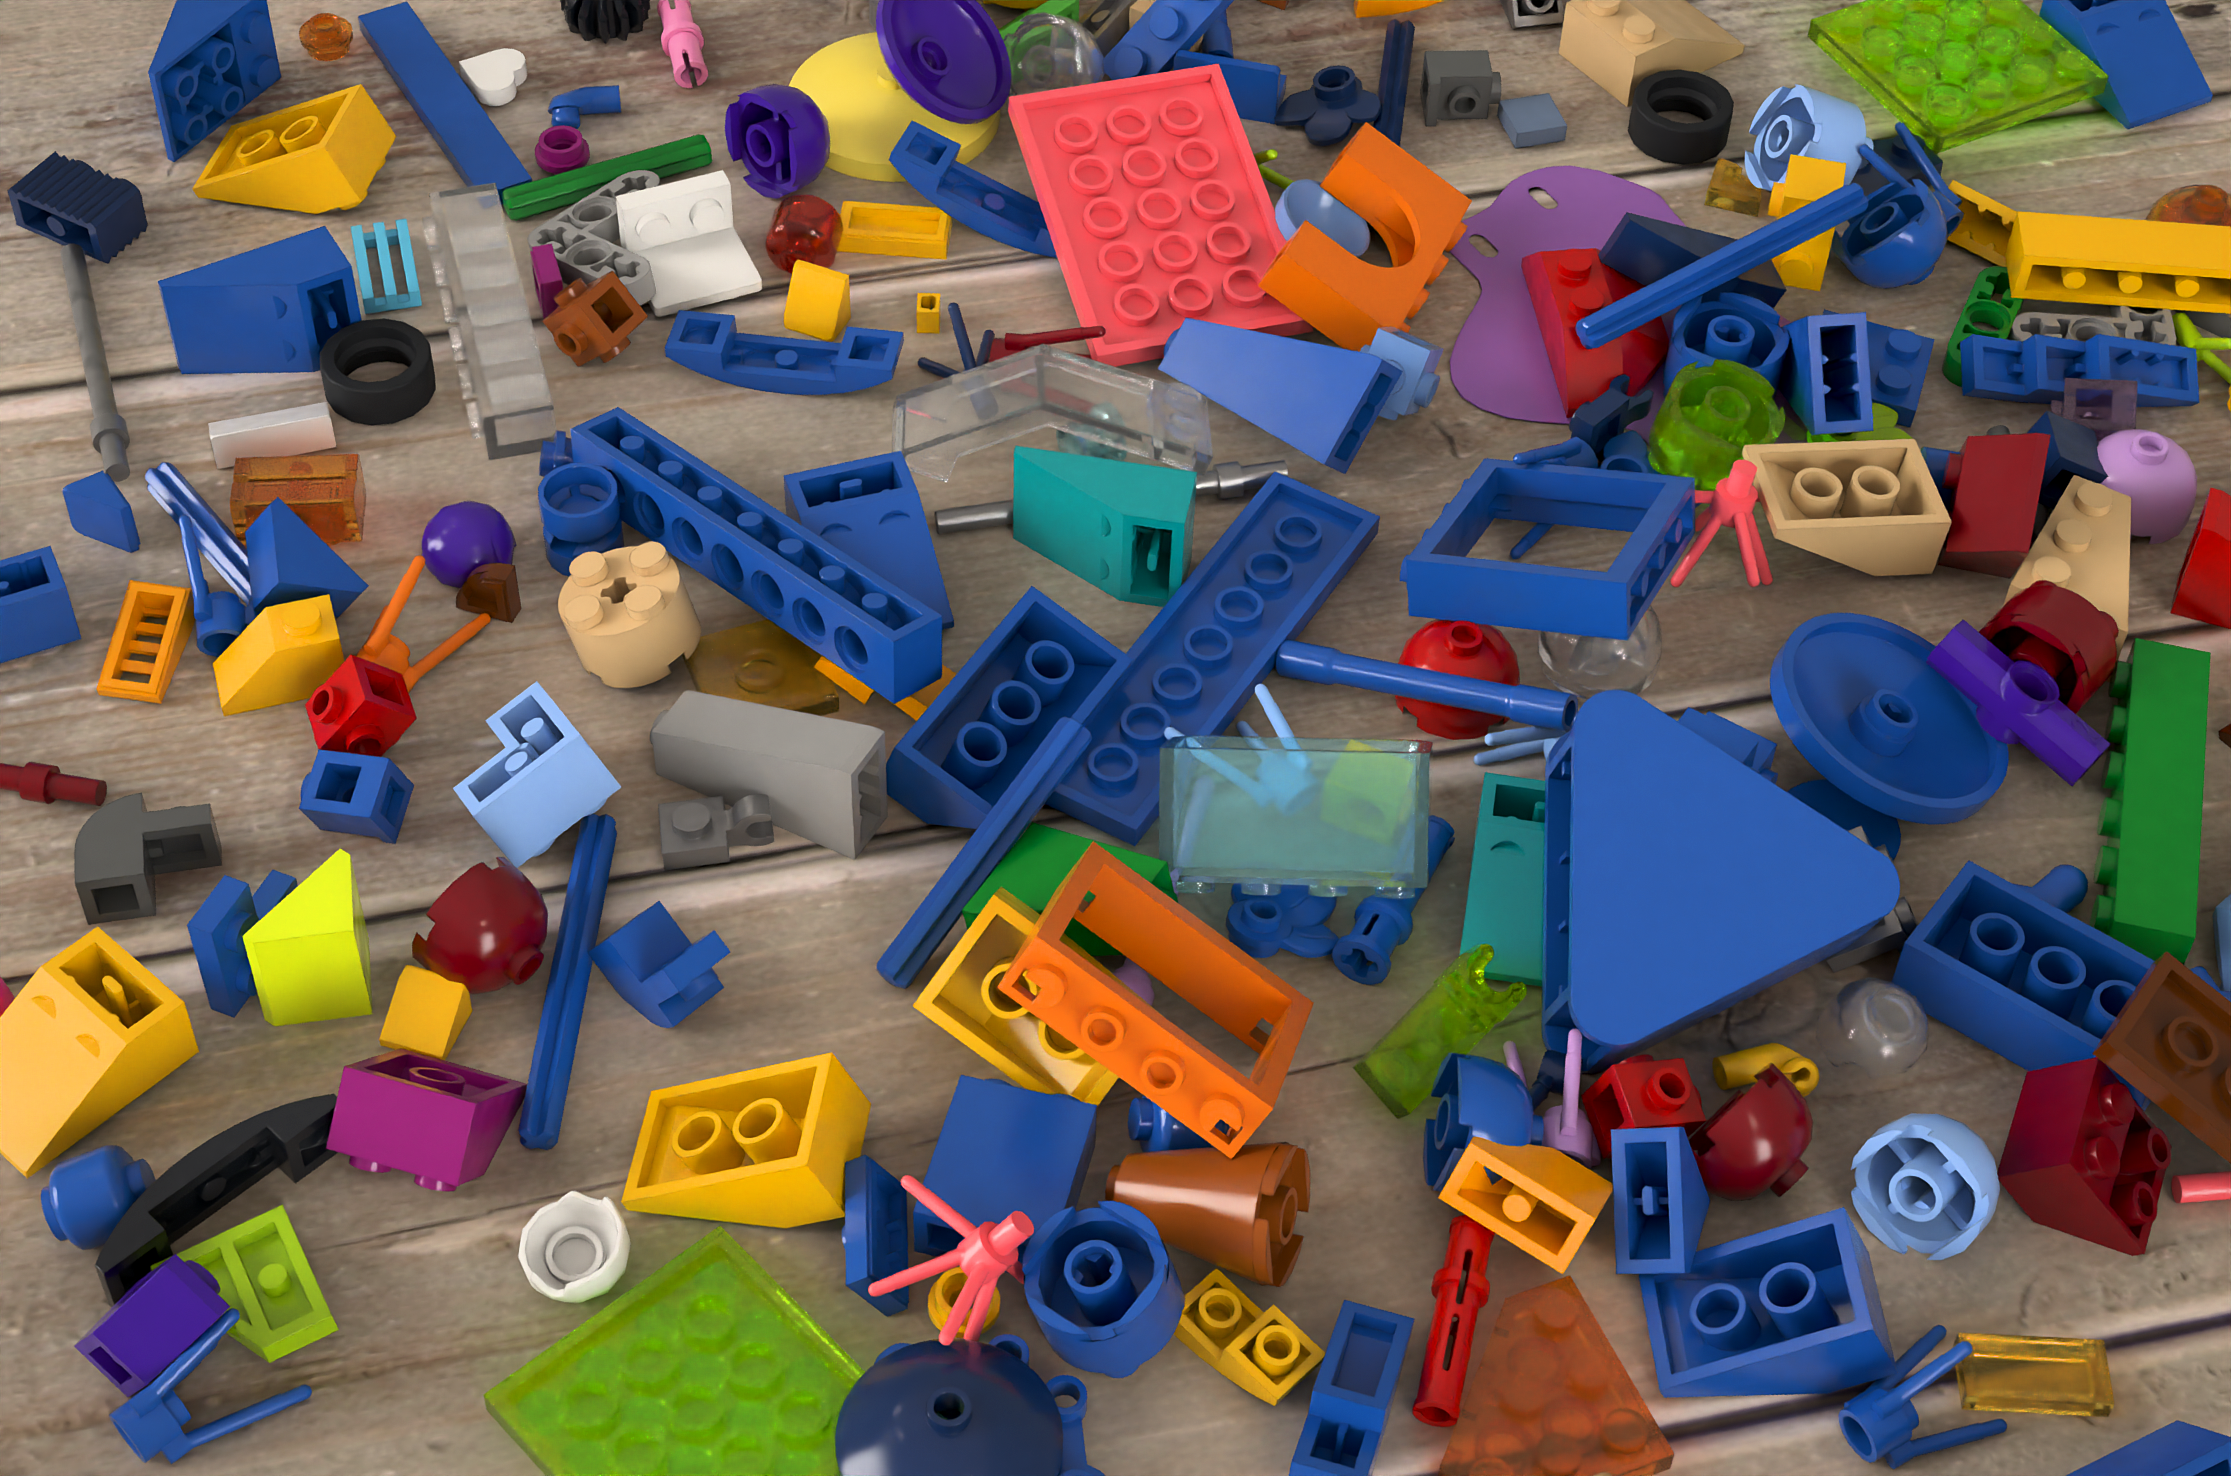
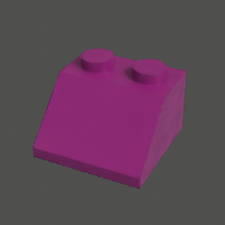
(422, 1117)

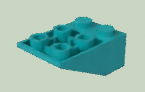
(1107, 521)
(1508, 879)

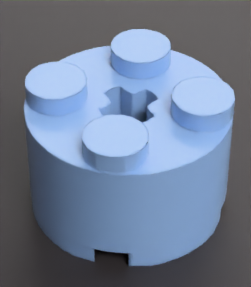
(1805, 125)

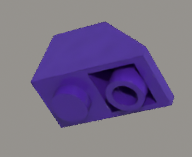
(153, 1323)

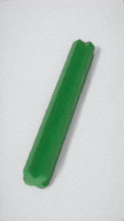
(576, 184)

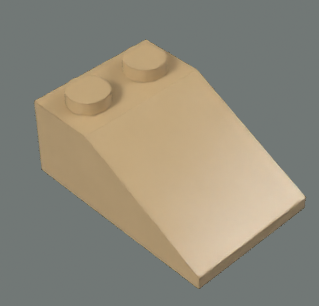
(1631, 39)
(1853, 502)

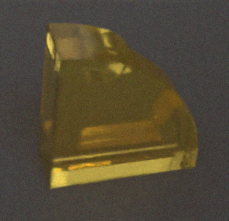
(1732, 190)

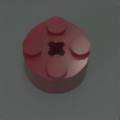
(2059, 635)

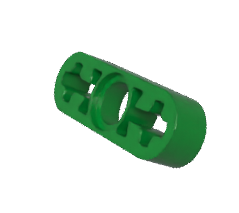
(1984, 310)

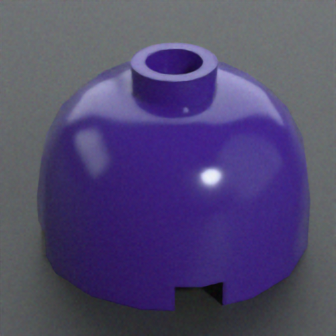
(778, 138)

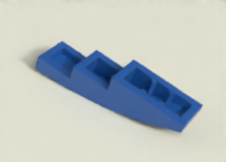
(2038, 368)

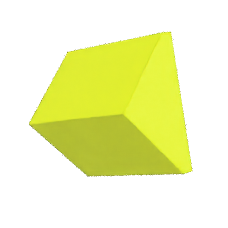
(313, 950)

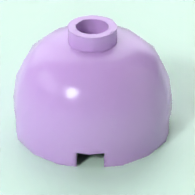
(2156, 478)

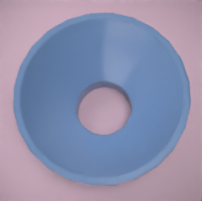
(1310, 202)

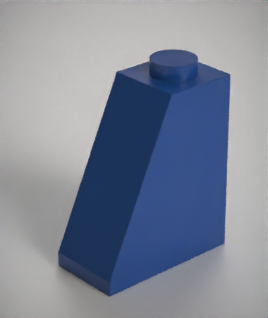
(1829, 373)

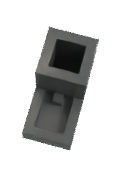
(126, 848)

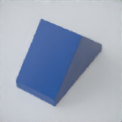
(295, 564)
(1656, 1200)

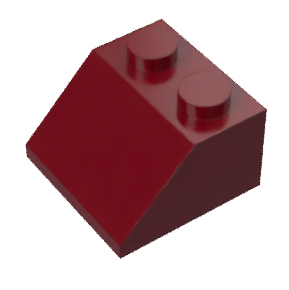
(1993, 501)

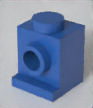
(356, 795)

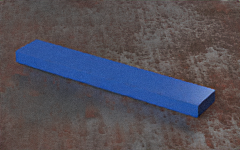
(441, 98)

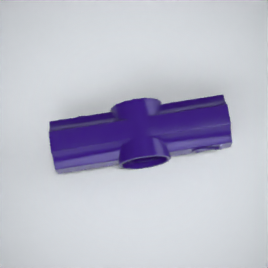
(2017, 702)

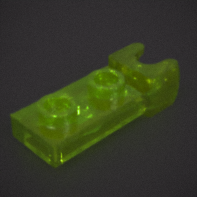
(1443, 1021)

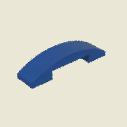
(967, 195)
(781, 364)

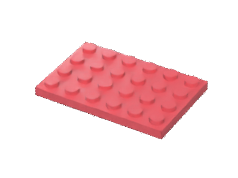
(1153, 208)

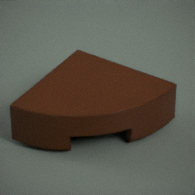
(492, 591)

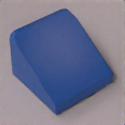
(101, 512)

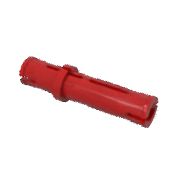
(1438, 1388)

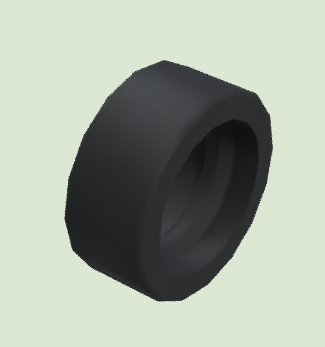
(1674, 140)
(379, 400)

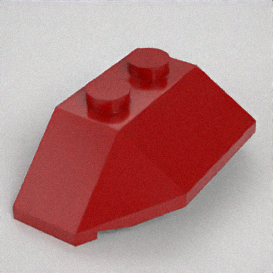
(1569, 288)

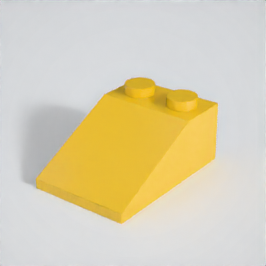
(302, 155)
(973, 1010)
(751, 1145)

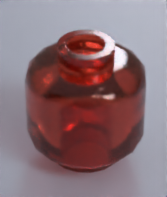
(804, 230)

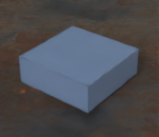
(1532, 120)

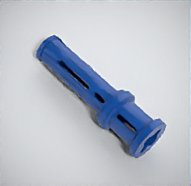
(1385, 921)

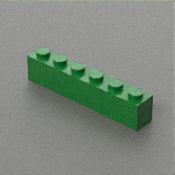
(2154, 800)

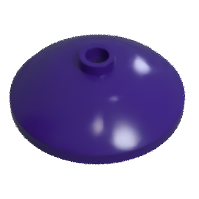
(945, 56)

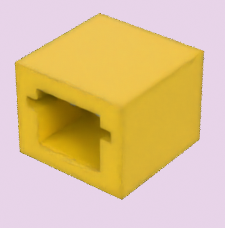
(928, 313)

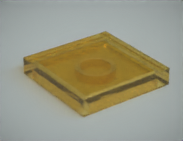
(762, 667)

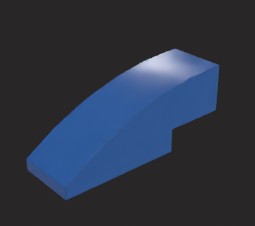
(1353, 1393)

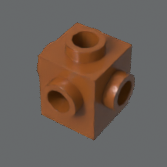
(594, 319)

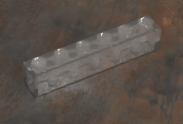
(491, 320)

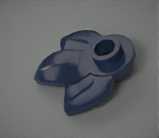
(1329, 106)

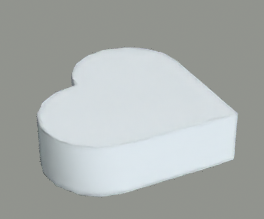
(494, 75)

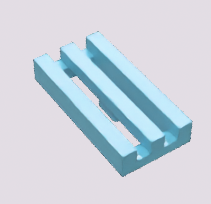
(381, 240)

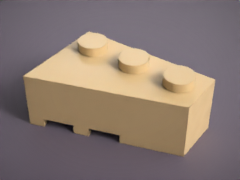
(2085, 550)

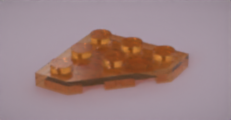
(1553, 1398)

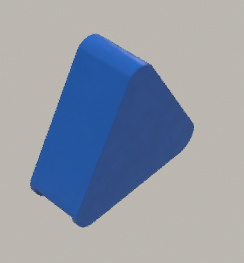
(1681, 882)

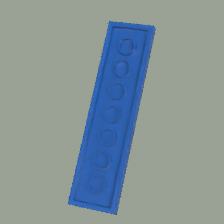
(1212, 646)

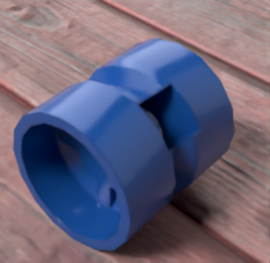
(579, 513)

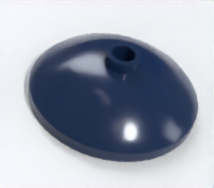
(1004, 1424)

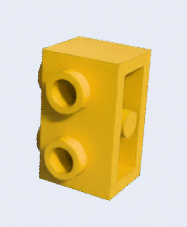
(1804, 183)

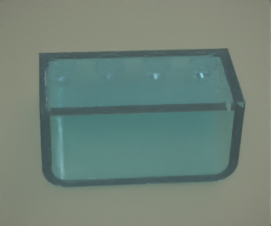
(1296, 813)

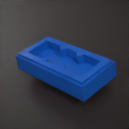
(875, 1232)

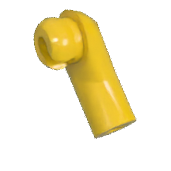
(1740, 1067)

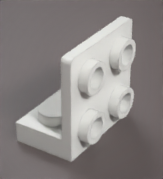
(688, 241)

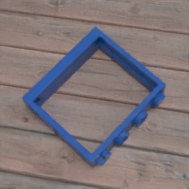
(1543, 597)

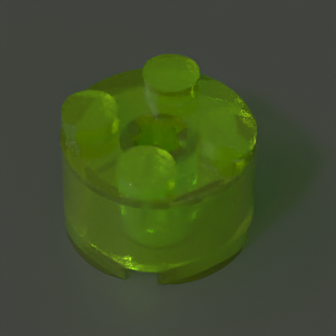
(1710, 419)

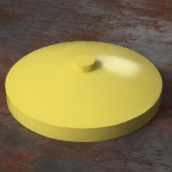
(871, 111)

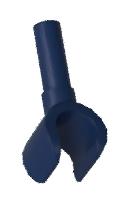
(1549, 1077)

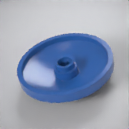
(1884, 720)

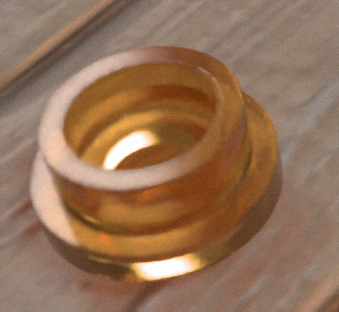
(326, 36)

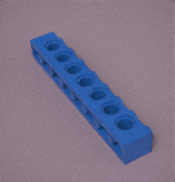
(766, 557)

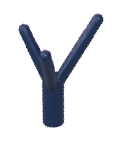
(964, 347)

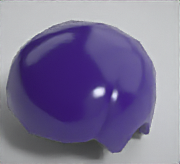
(464, 539)

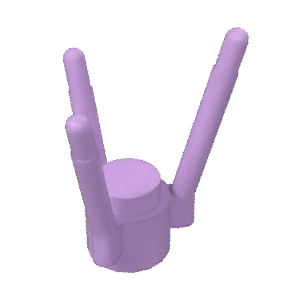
(1565, 1124)

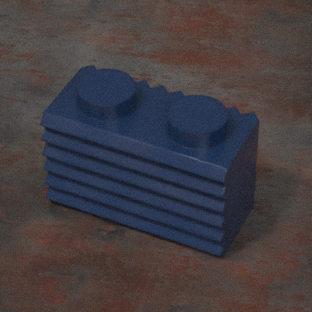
(79, 207)

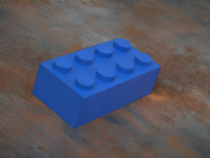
(2018, 973)

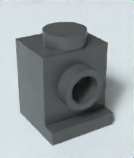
(1458, 85)

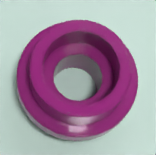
(561, 149)

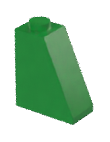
(1042, 862)

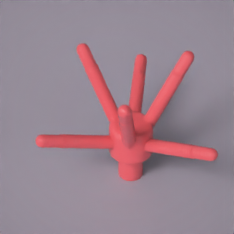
(1732, 507)
(981, 1255)

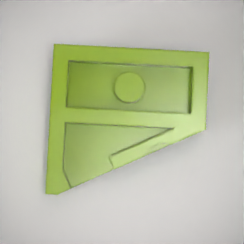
(268, 1282)

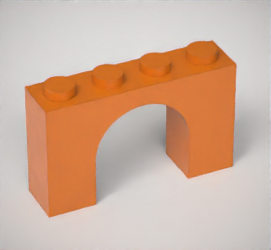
(1413, 215)

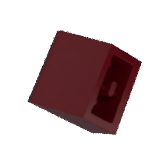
(2085, 1156)

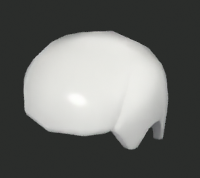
(575, 1248)

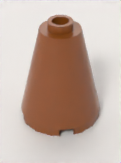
(1220, 1207)

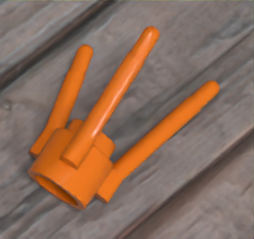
(392, 652)

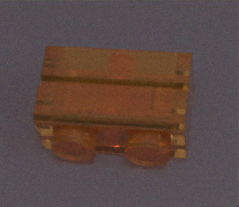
(319, 489)

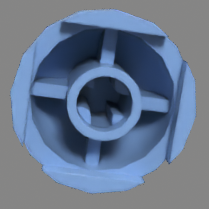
(1925, 1185)

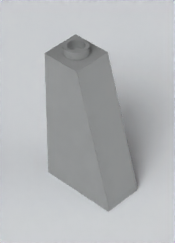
(817, 770)

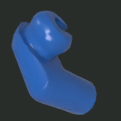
(584, 101)
(2062, 887)

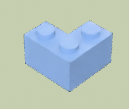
(538, 781)

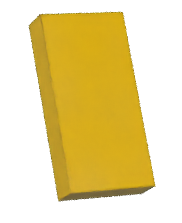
(895, 230)

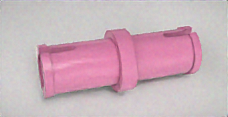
(682, 42)

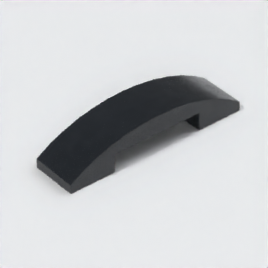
(210, 1178)

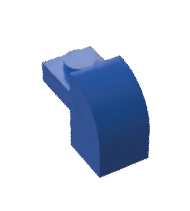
(659, 967)

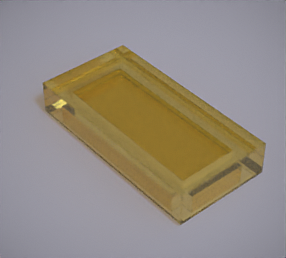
(2035, 1375)

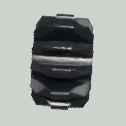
(605, 17)

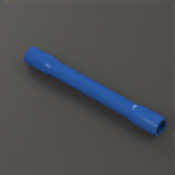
(1519, 703)

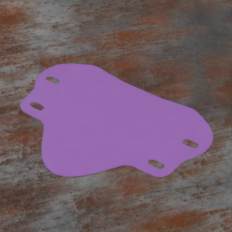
(1500, 349)

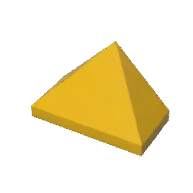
(1984, 226)

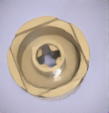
(628, 614)

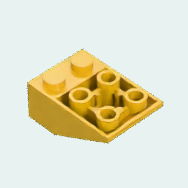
(82, 1047)

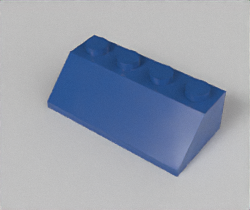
(999, 712)

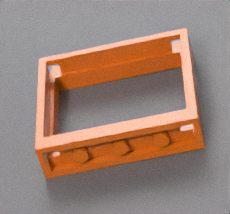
(1133, 1036)

